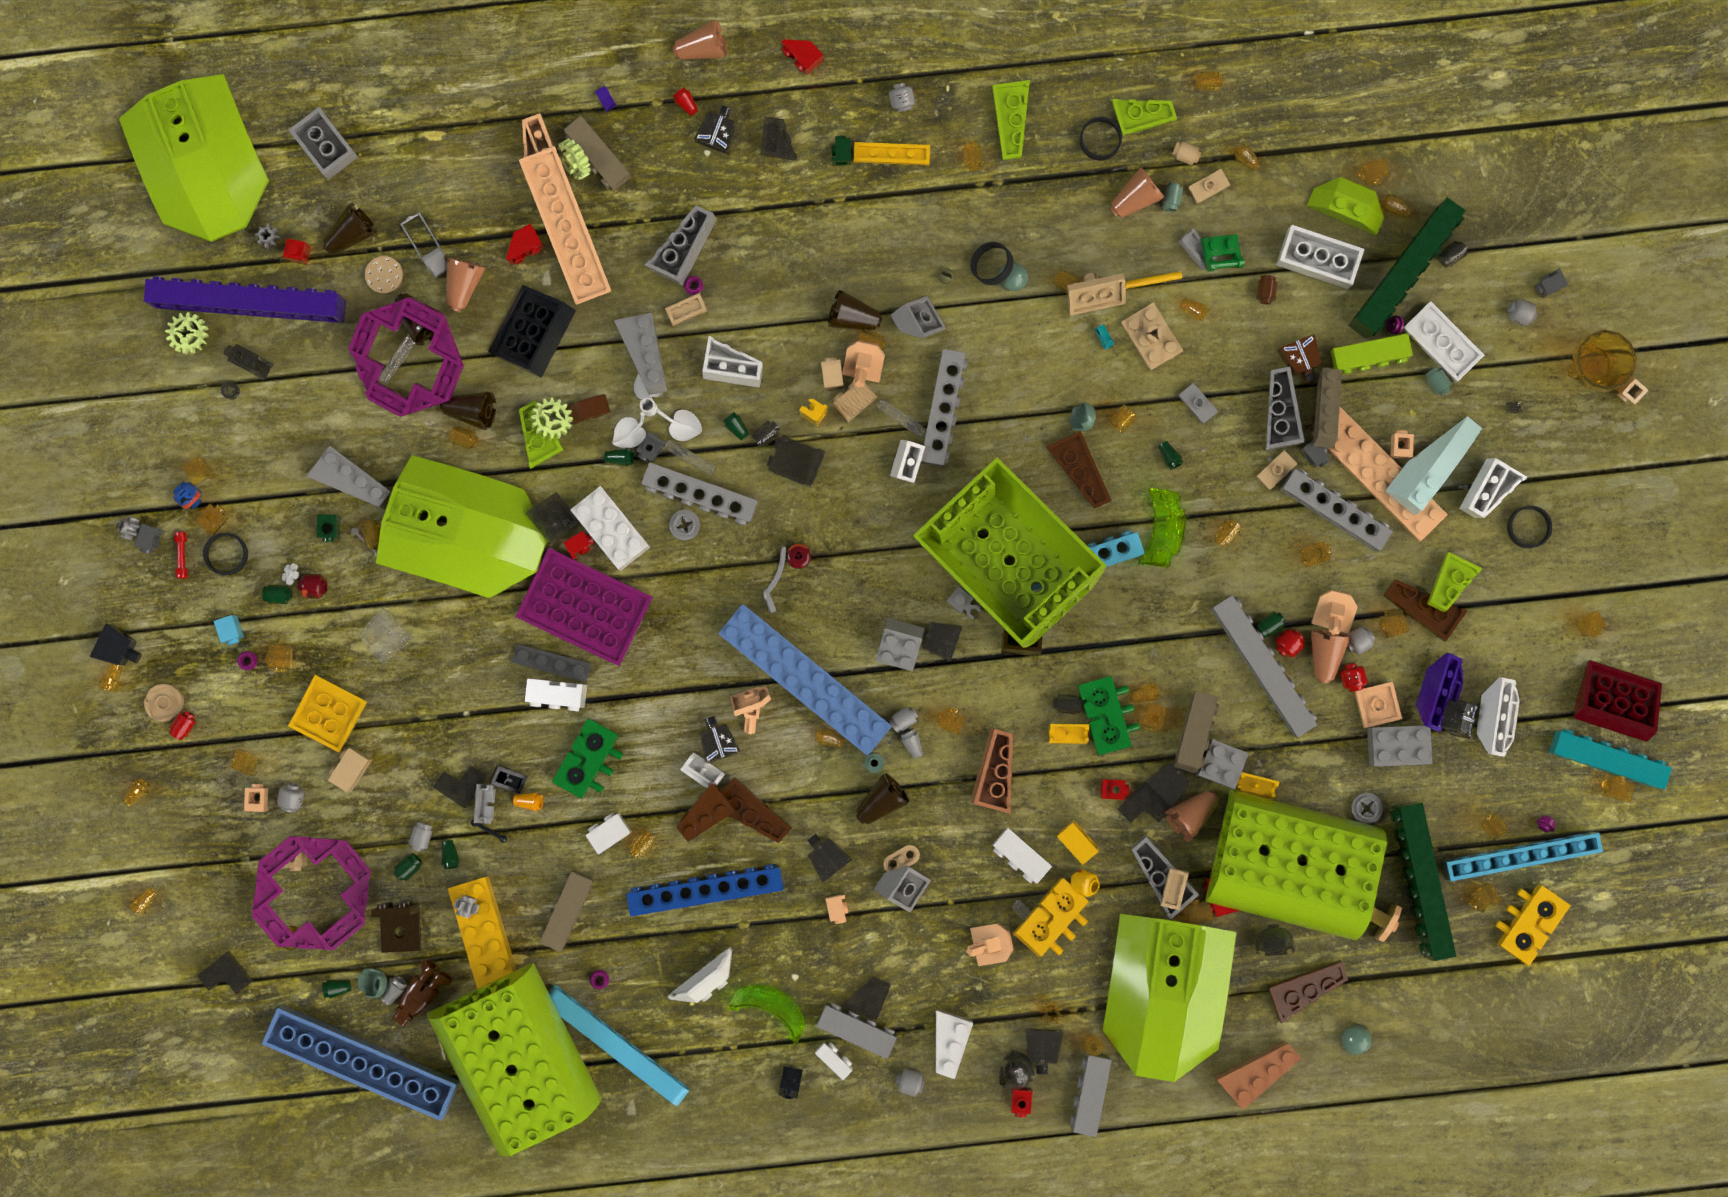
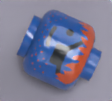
(187, 495)

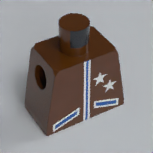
(1302, 357)

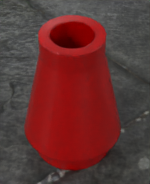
(686, 101)

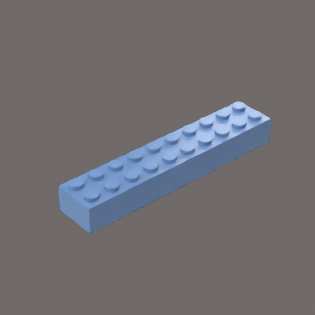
(805, 679)
(361, 1062)

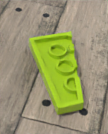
(1010, 110)

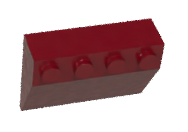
(1619, 701)

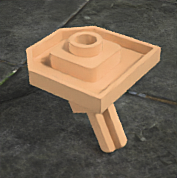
(863, 362)
(1335, 611)
(749, 705)
(1387, 921)
(990, 944)

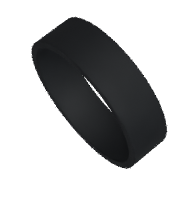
(1106, 120)
(980, 251)
(1548, 521)
(206, 552)

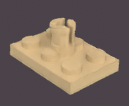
(1096, 293)
(1151, 336)

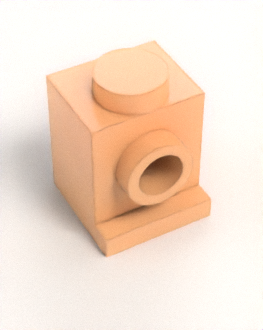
(1407, 440)
(250, 801)
(837, 908)

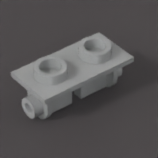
(482, 812)

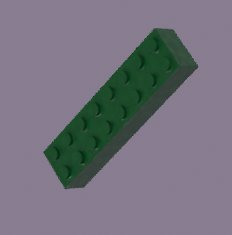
(1407, 267)
(1423, 881)

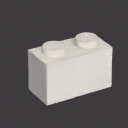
(907, 461)
(608, 833)

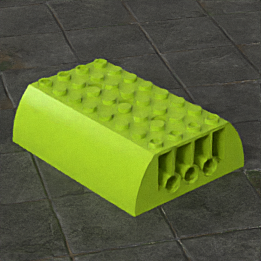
(1019, 528)
(1282, 888)
(531, 1040)

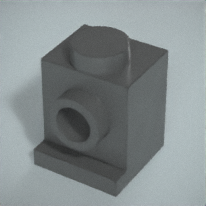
(1551, 283)
(657, 444)
(1315, 455)
(148, 538)

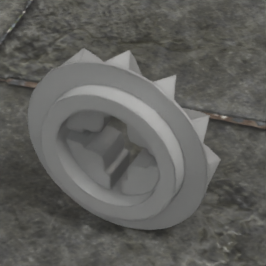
(676, 521)
(1366, 817)

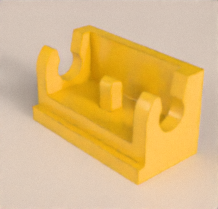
(814, 413)
(1068, 733)
(1257, 785)
(1078, 842)

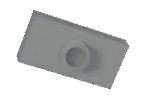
(1192, 245)
(1197, 403)

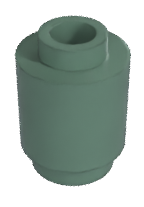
(1172, 197)
(1438, 381)
(869, 758)

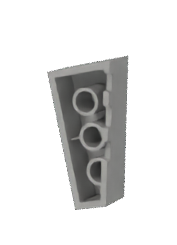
(682, 248)
(643, 346)
(1283, 416)
(344, 475)
(1156, 869)

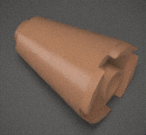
(702, 43)
(1136, 195)
(461, 282)
(1327, 653)
(1192, 814)

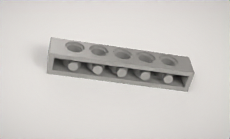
(948, 359)
(655, 473)
(1380, 529)

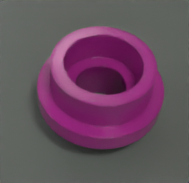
(693, 279)
(1395, 324)
(241, 660)
(1546, 824)
(595, 984)

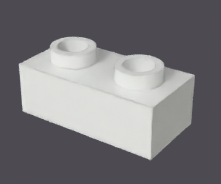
(832, 1059)

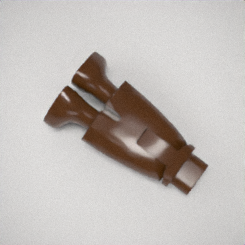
(420, 992)

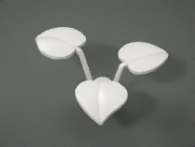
(631, 434)

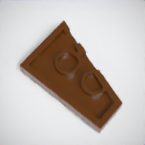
(707, 811)

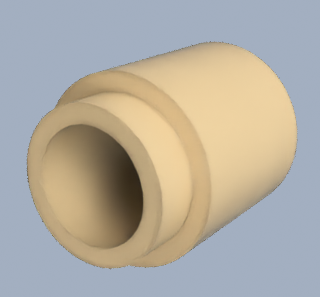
(1186, 153)

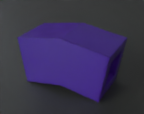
(605, 98)

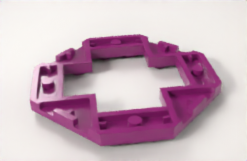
(441, 344)
(306, 935)

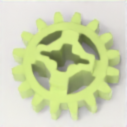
(574, 159)
(187, 325)
(544, 415)

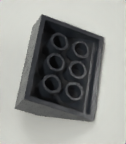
(532, 331)

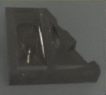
(776, 140)
(869, 998)

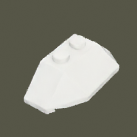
(1498, 716)
(705, 980)

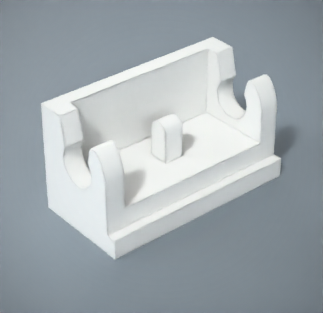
(700, 772)

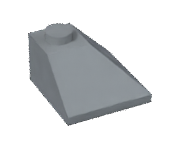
(918, 318)
(902, 887)

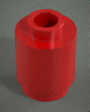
(182, 725)

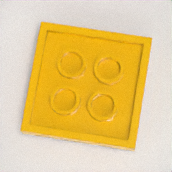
(327, 713)

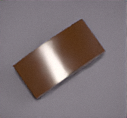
(588, 408)

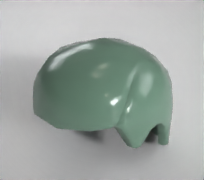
(1017, 278)
(1083, 417)
(372, 982)
(1356, 1039)

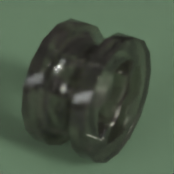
(224, 388)
(1514, 407)

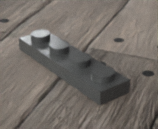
(551, 663)

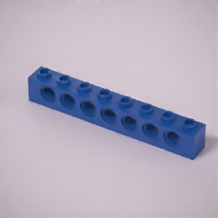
(638, 907)

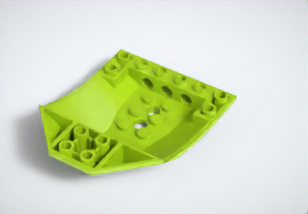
(210, 179)
(486, 534)
(1163, 1027)

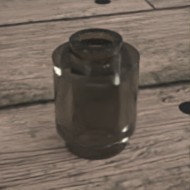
(1452, 254)
(766, 433)
(1067, 704)

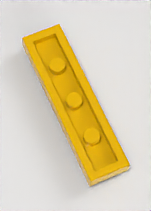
(891, 153)

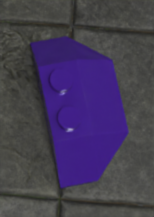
(1441, 683)

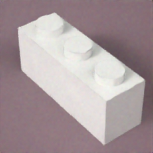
(1021, 856)

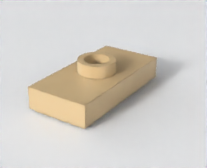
(1208, 186)
(686, 309)
(1276, 470)
(1174, 888)

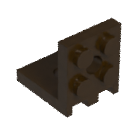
(394, 916)

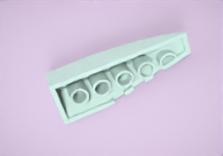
(1432, 466)

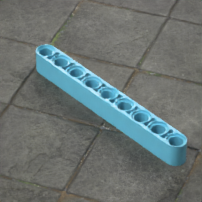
(618, 1046)

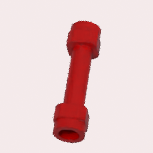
(181, 572)

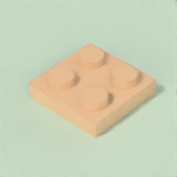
(1378, 705)

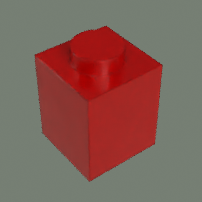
(296, 251)

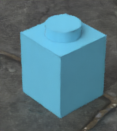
(229, 630)

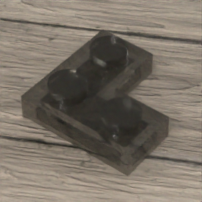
(463, 790)
(1143, 799)
(226, 969)

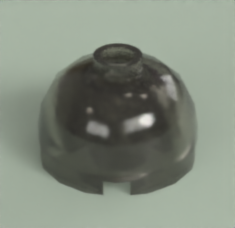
(1274, 941)
(1017, 1071)

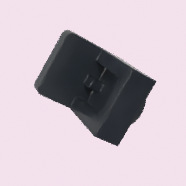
(790, 1082)

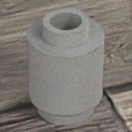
(903, 719)
(420, 836)

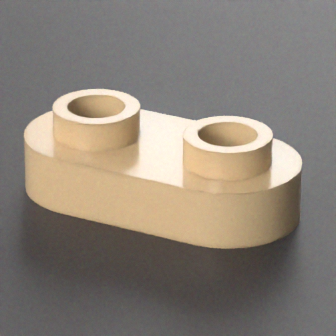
(901, 858)

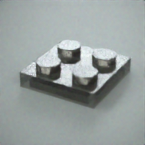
(552, 517)

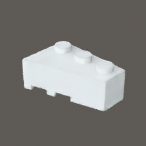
(730, 366)
(1490, 487)
(555, 694)
(951, 1040)

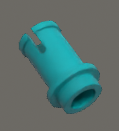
(1104, 337)

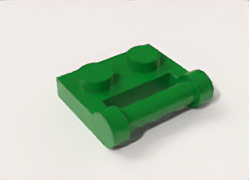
(1221, 246)

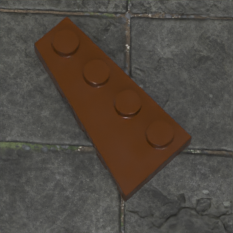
(1079, 465)
(1415, 605)
(754, 812)
(1299, 991)

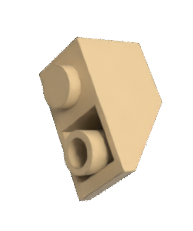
(832, 374)

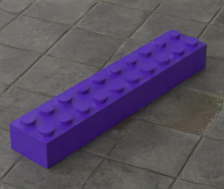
(244, 300)

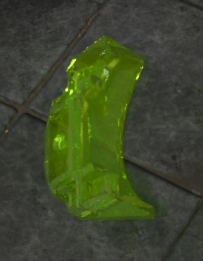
(1167, 529)
(774, 1002)

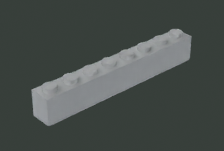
(1263, 666)

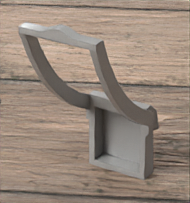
(433, 260)
(766, 592)

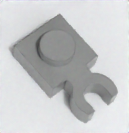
(961, 601)

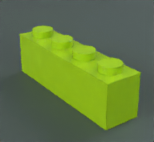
(1372, 353)

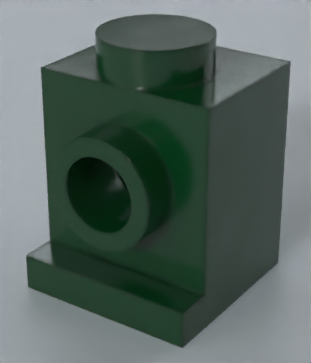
(842, 151)

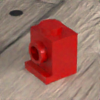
(579, 544)
(1106, 789)
(1021, 1095)

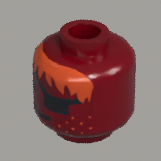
(798, 563)
(313, 586)

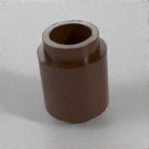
(1267, 289)

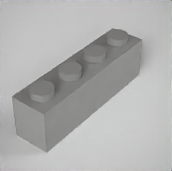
(856, 1030)
(1091, 1095)

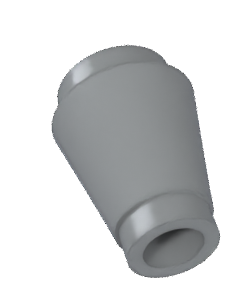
(912, 742)
(394, 989)

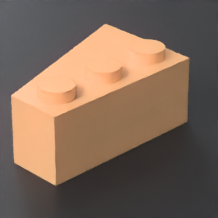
(535, 135)

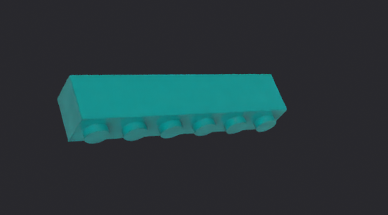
(1610, 760)

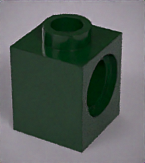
(325, 519)

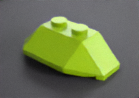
(1348, 203)

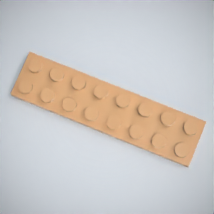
(565, 225)
(1376, 472)

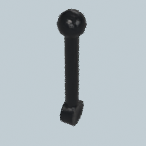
(503, 838)

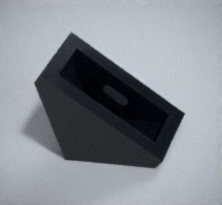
(508, 779)

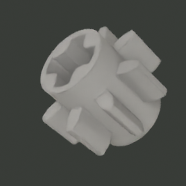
(265, 232)
(129, 528)
(466, 906)

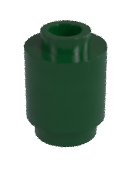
(277, 594)
(1271, 624)
(407, 867)

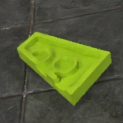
(1142, 115)
(537, 448)
(1451, 581)

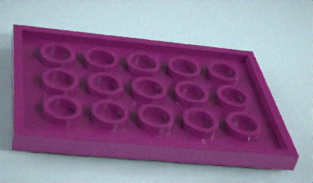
(584, 607)

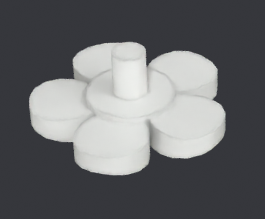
(291, 574)

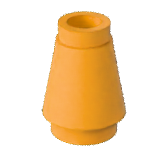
(529, 801)

